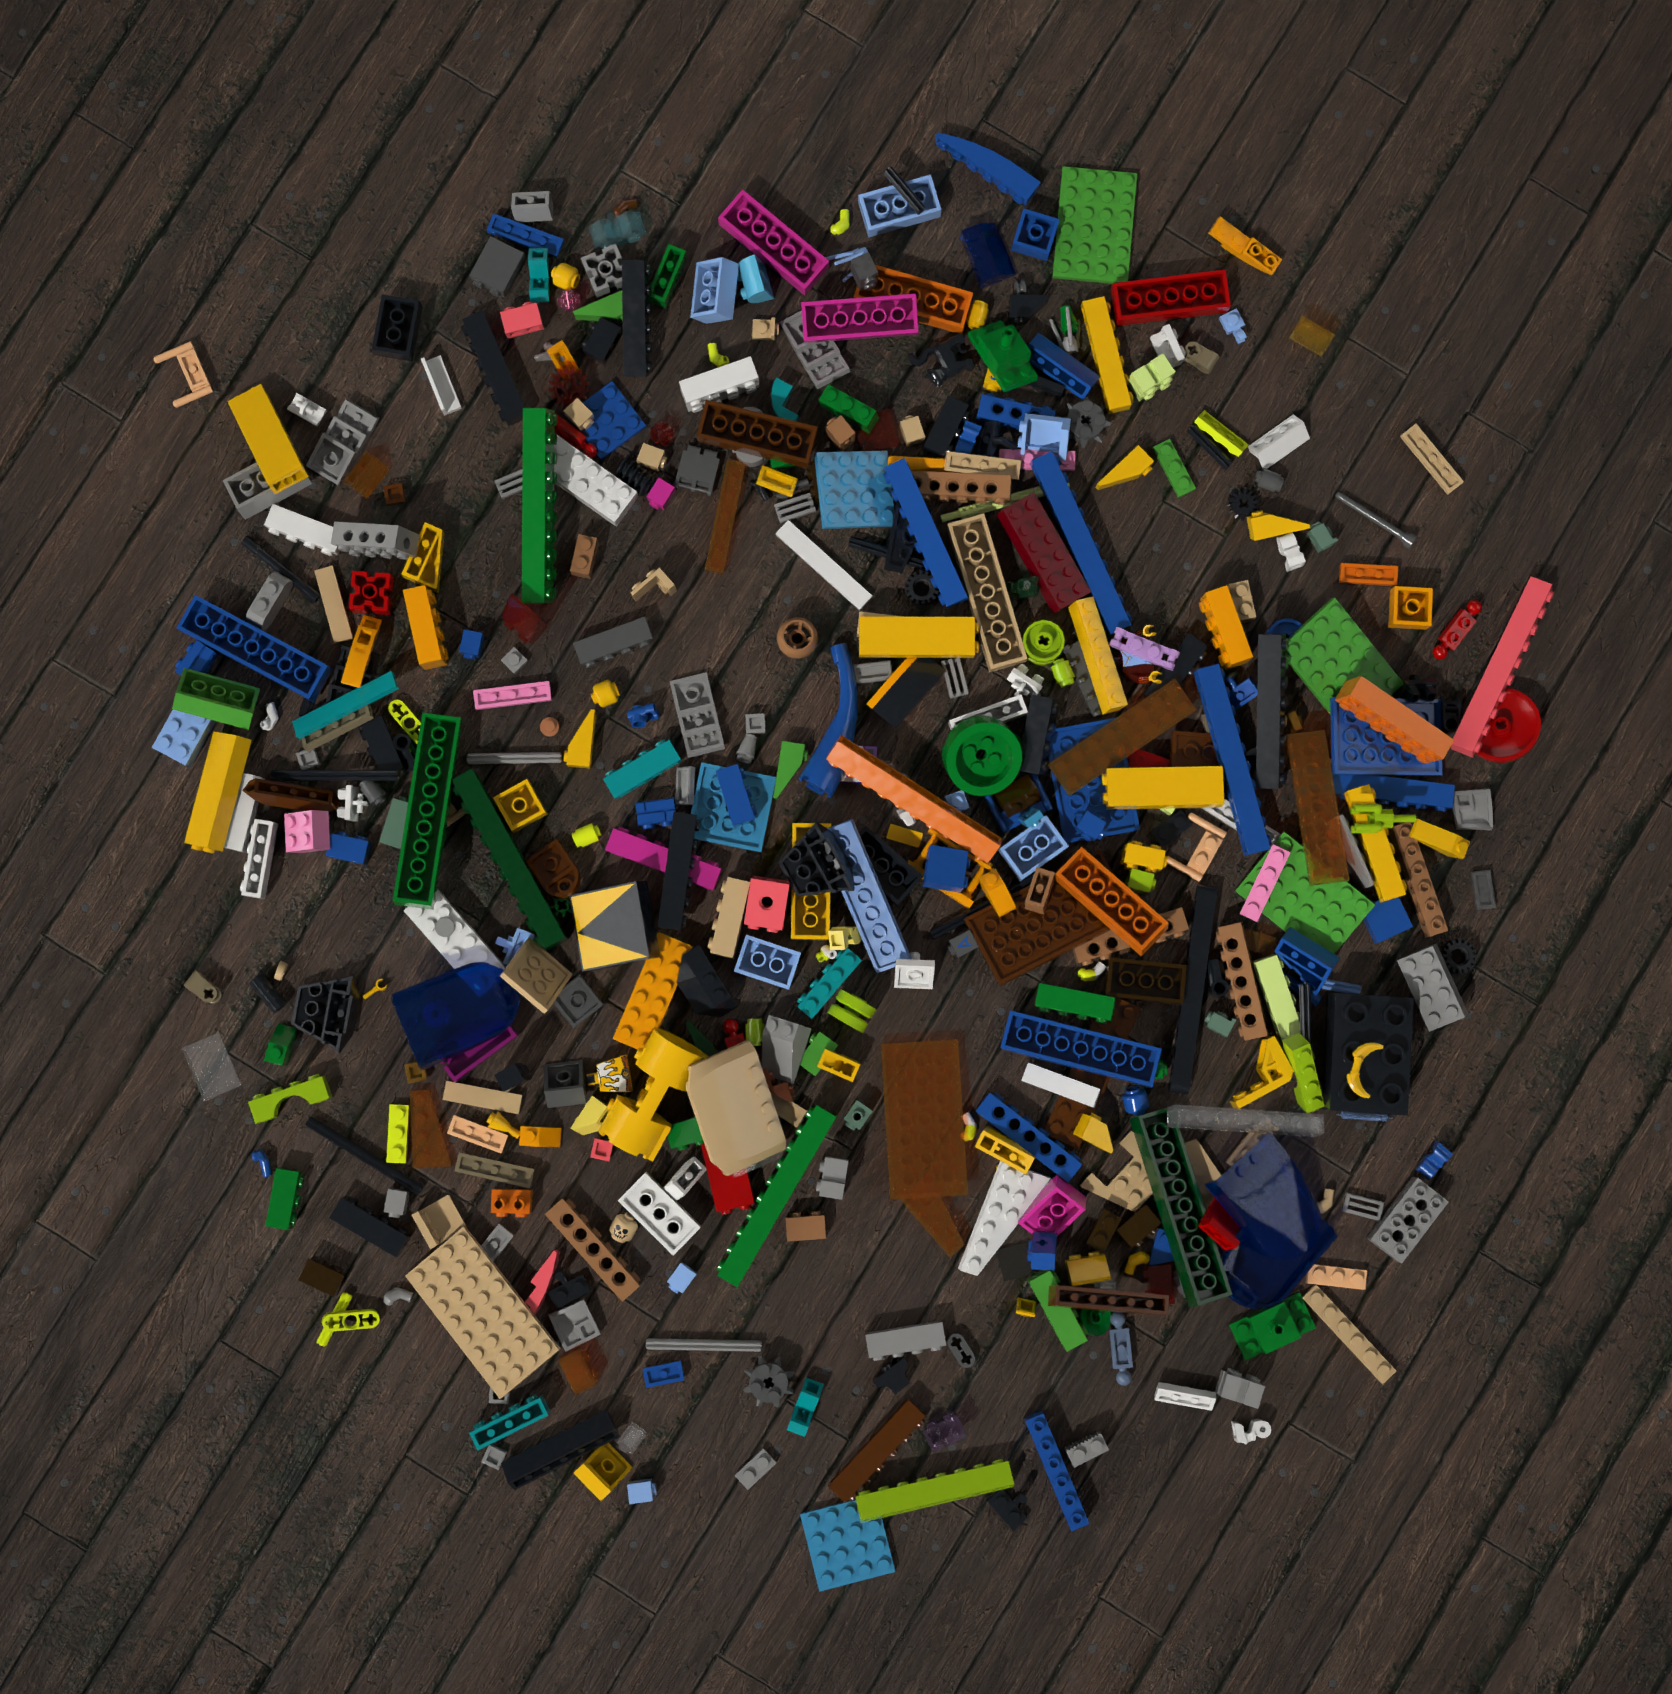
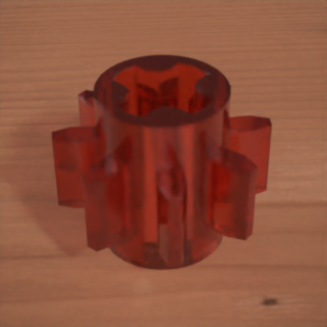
(661, 433)

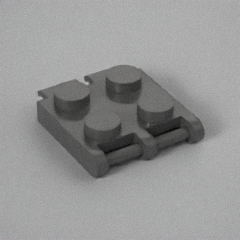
(697, 469)

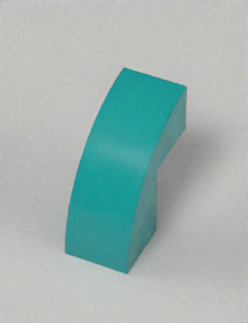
(539, 275)
(780, 394)
(805, 1407)

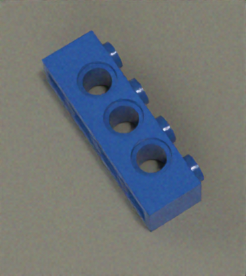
(989, 401)

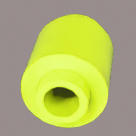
(586, 835)

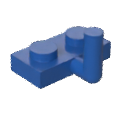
(1242, 692)

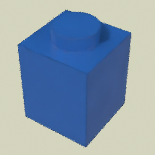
(471, 644)

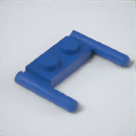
(1005, 823)

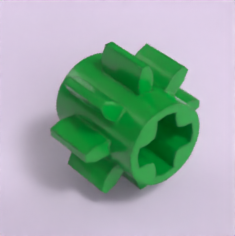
(557, 906)

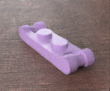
(1144, 649)

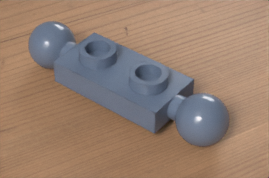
(1120, 1348)

